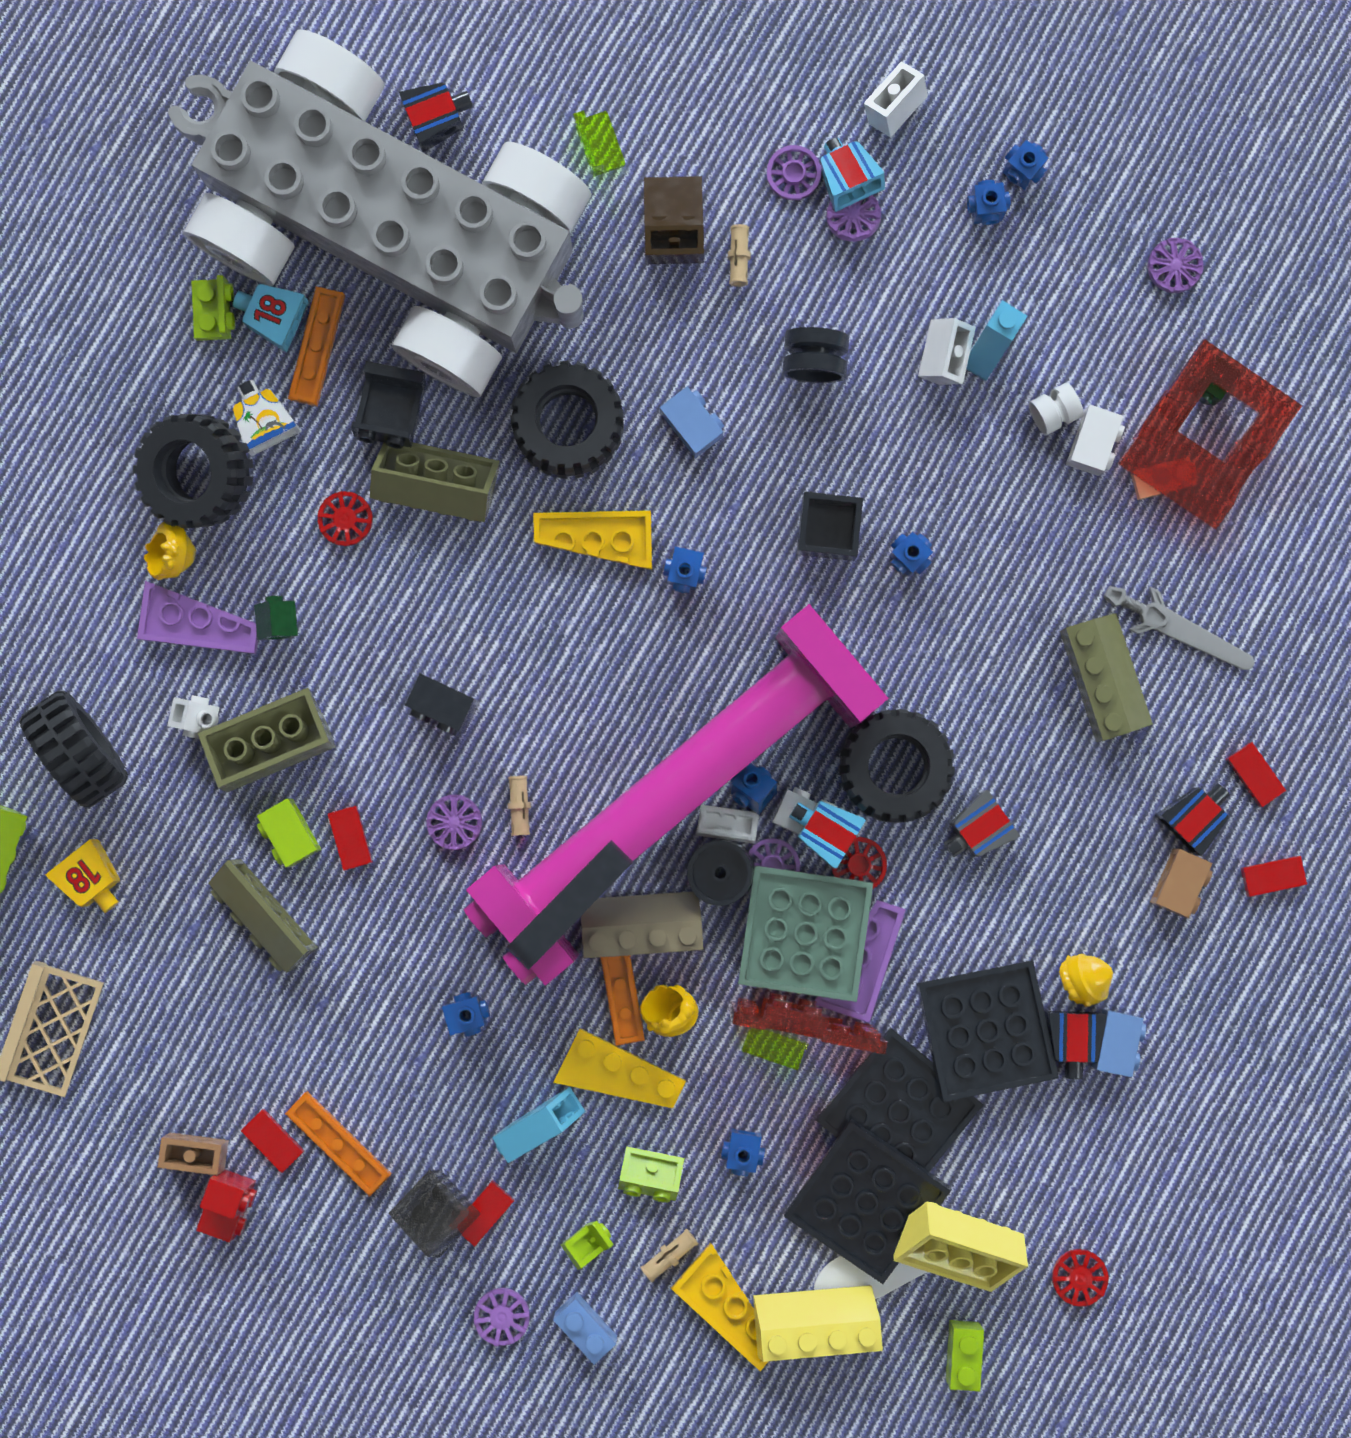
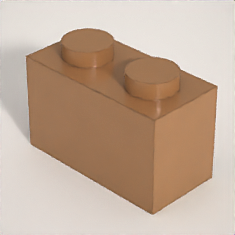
(1182, 883)
(193, 1153)

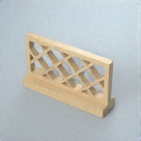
(27, 1013)

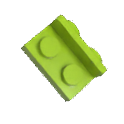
(212, 309)
(651, 1174)

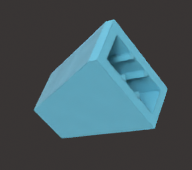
(995, 340)
(538, 1125)

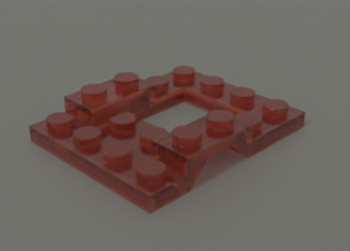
(1186, 470)
(806, 1020)

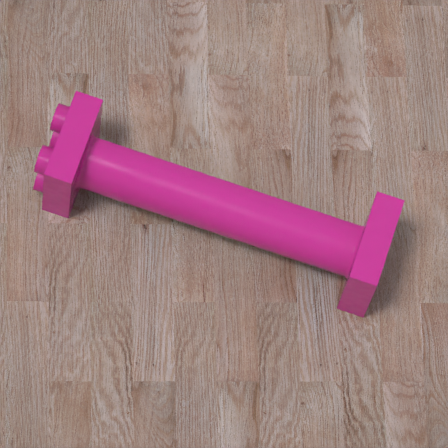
(813, 672)

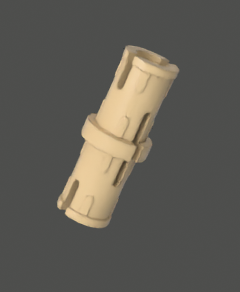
(739, 255)
(519, 805)
(669, 1255)

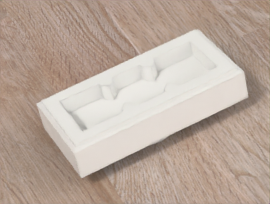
(727, 824)

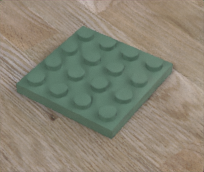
(805, 933)

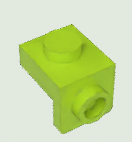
(587, 1243)

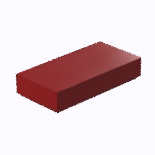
(1256, 774)
(350, 838)
(1273, 876)
(272, 1140)
(491, 1205)

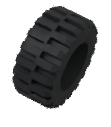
(562, 381)
(158, 472)
(73, 749)
(936, 759)

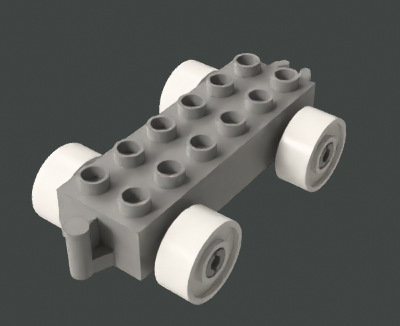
(304, 157)

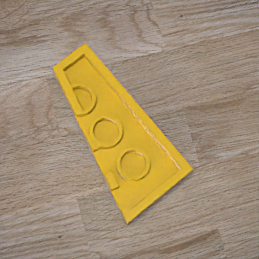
(602, 534)
(611, 1070)
(720, 1301)

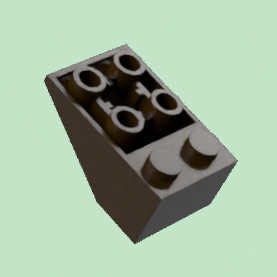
(673, 220)

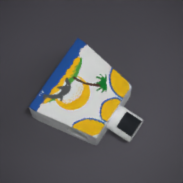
(262, 418)

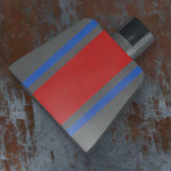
(980, 827)

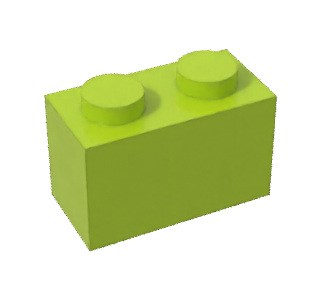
(288, 833)
(964, 1355)

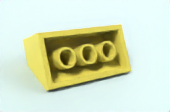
(961, 1247)
(817, 1323)

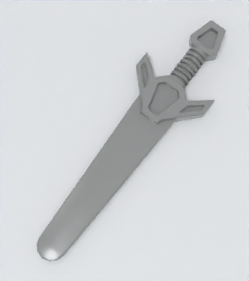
(1167, 622)

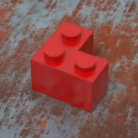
(225, 1204)

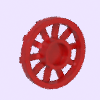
(345, 518)
(860, 864)
(1080, 1277)

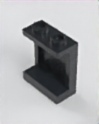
(389, 405)

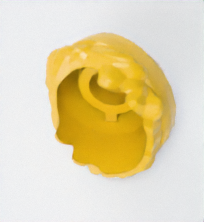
(169, 552)
(1086, 979)
(669, 1010)

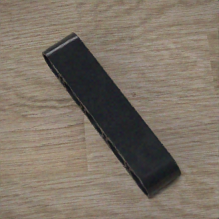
(569, 905)

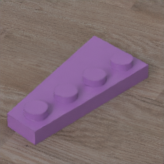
(187, 622)
(880, 940)

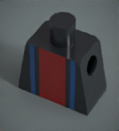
(434, 112)
(1196, 817)
(1075, 1038)

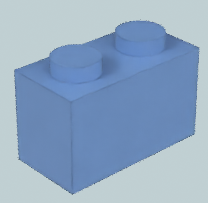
(692, 421)
(1120, 1043)
(585, 1328)

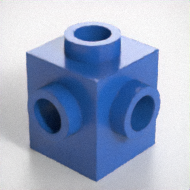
(1025, 164)
(983, 210)
(687, 559)
(902, 561)
(753, 788)
(455, 1016)
(743, 1141)

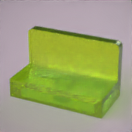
(599, 142)
(775, 1047)

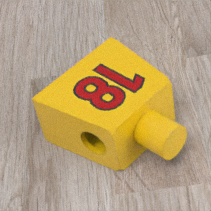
(87, 876)

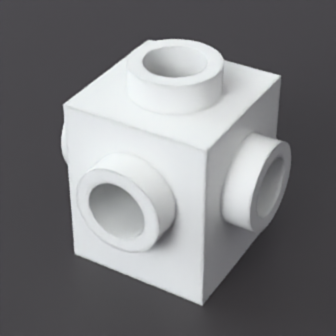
(193, 715)

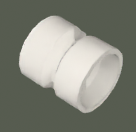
(1059, 407)

